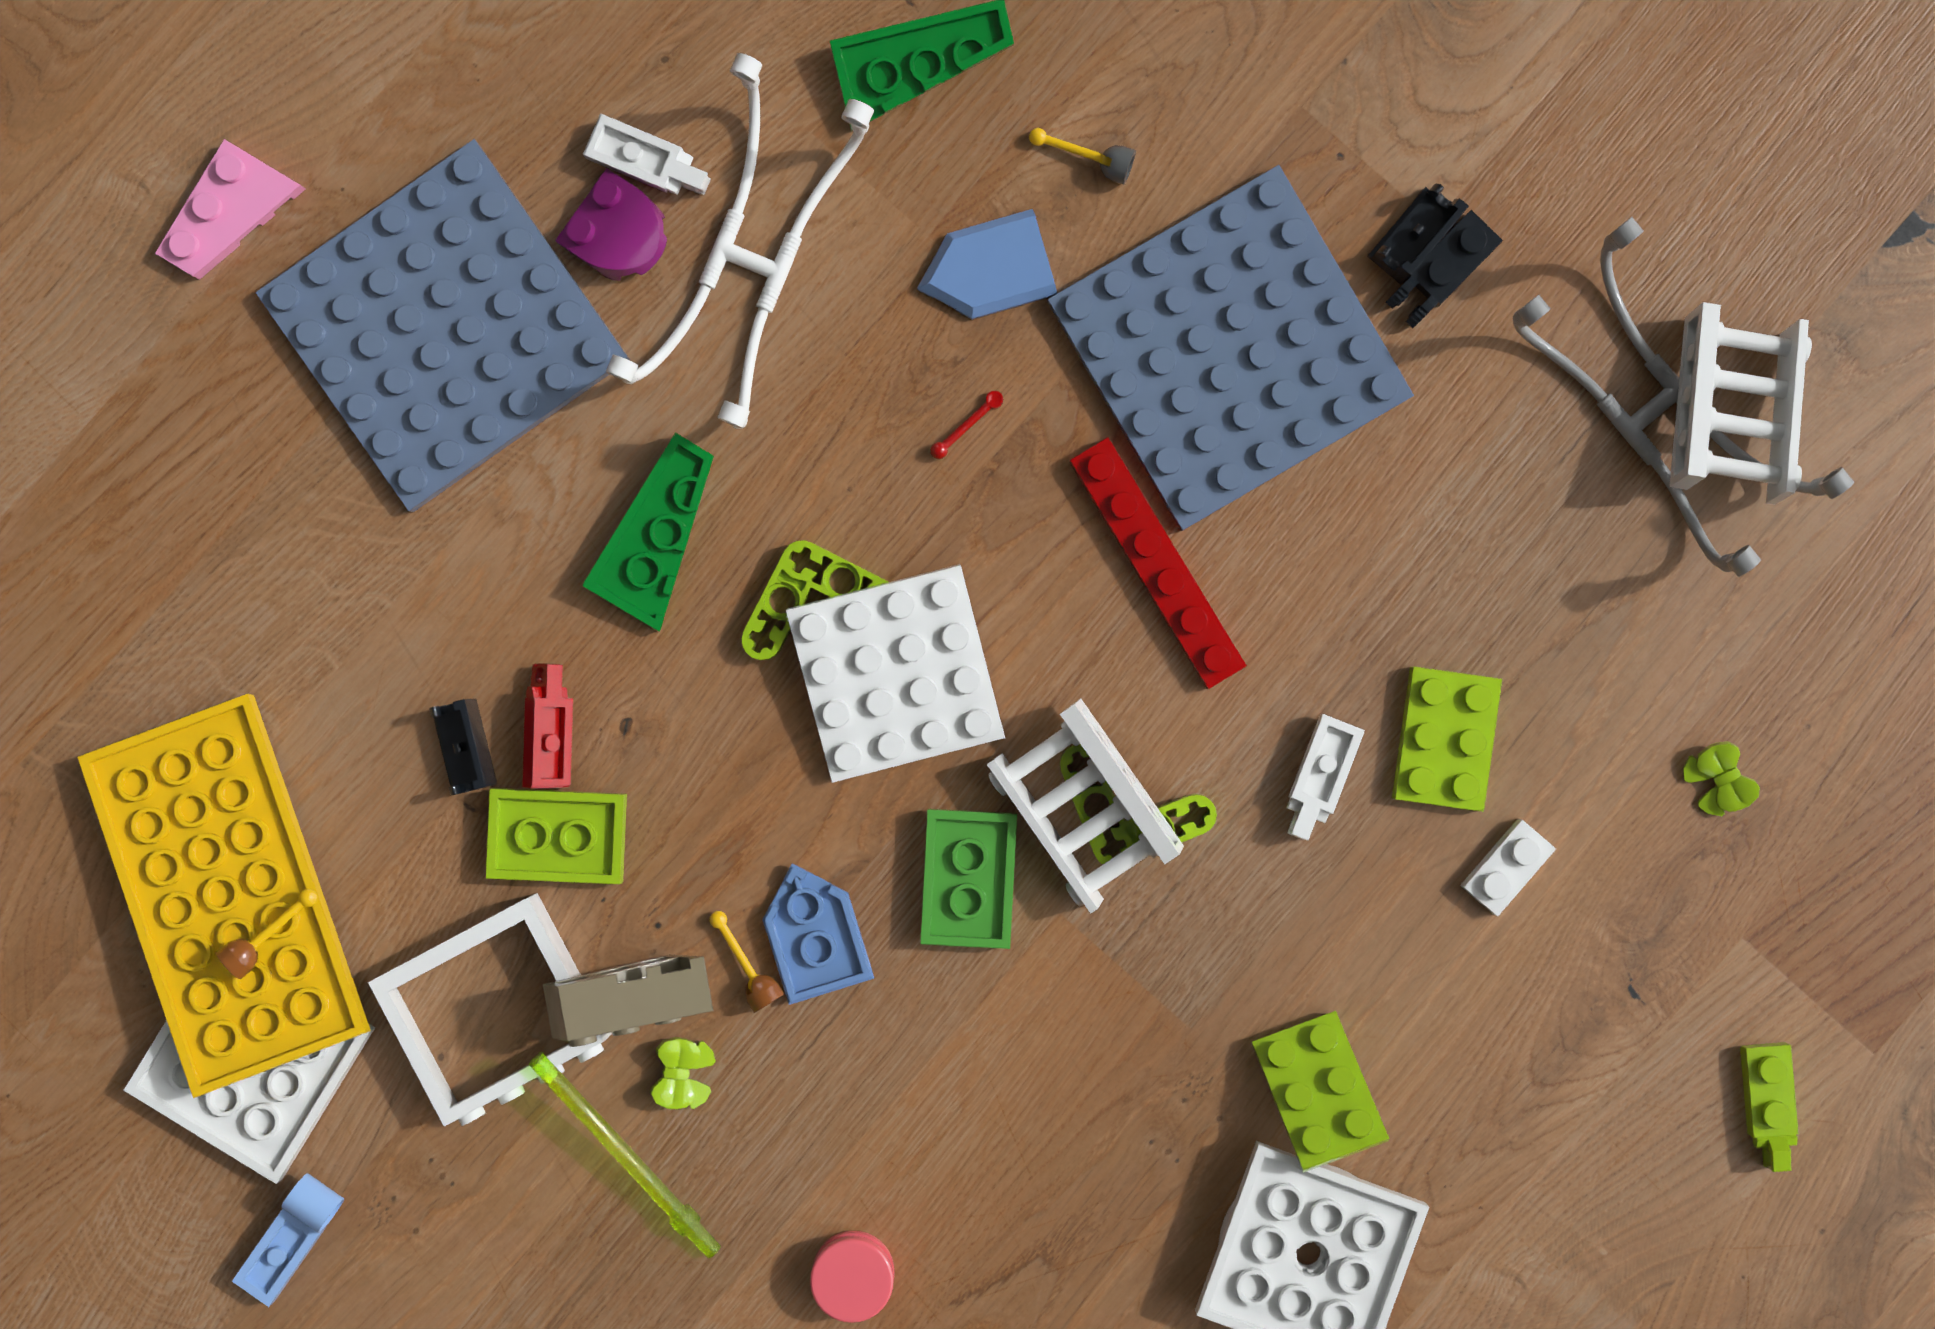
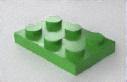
(968, 878)

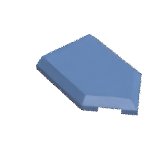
(991, 267)
(815, 937)

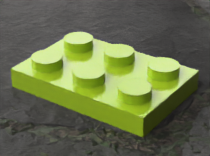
(1447, 738)
(556, 836)
(1320, 1091)

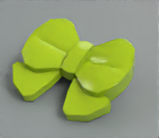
(1732, 789)
(675, 1088)

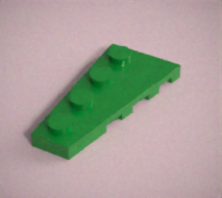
(915, 56)
(649, 543)

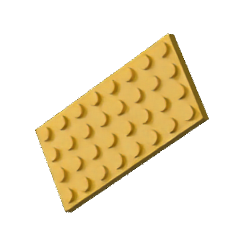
(215, 859)

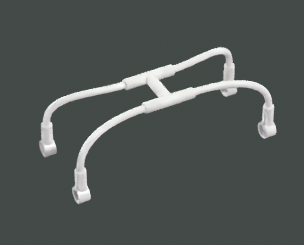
(776, 271)

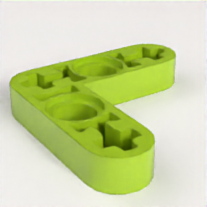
(801, 586)
(1128, 829)

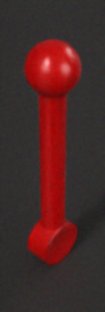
(993, 401)

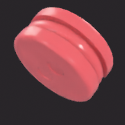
(852, 1276)

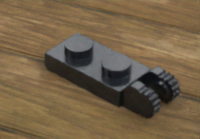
(1448, 265)

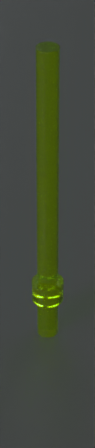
(682, 1217)

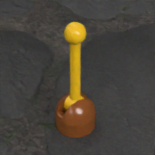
(242, 955)
(760, 988)

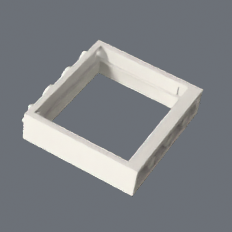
(412, 1041)

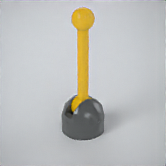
(1114, 162)

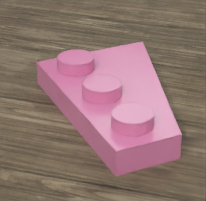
(223, 208)

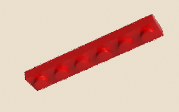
(1157, 563)

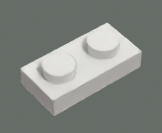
(1508, 867)

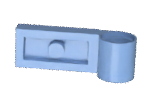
(288, 1239)

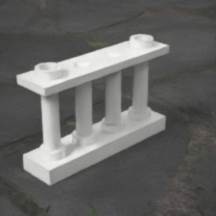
(1698, 418)
(1104, 765)

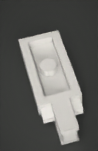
(643, 157)
(1322, 774)

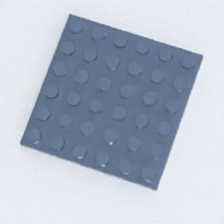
(442, 326)
(1230, 348)

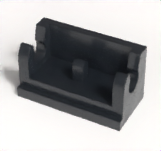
(1416, 233)
(464, 746)

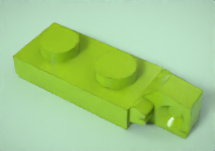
(1770, 1101)

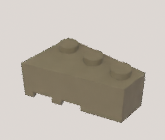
(627, 997)

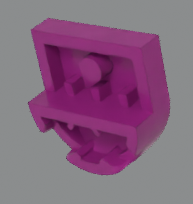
(615, 229)

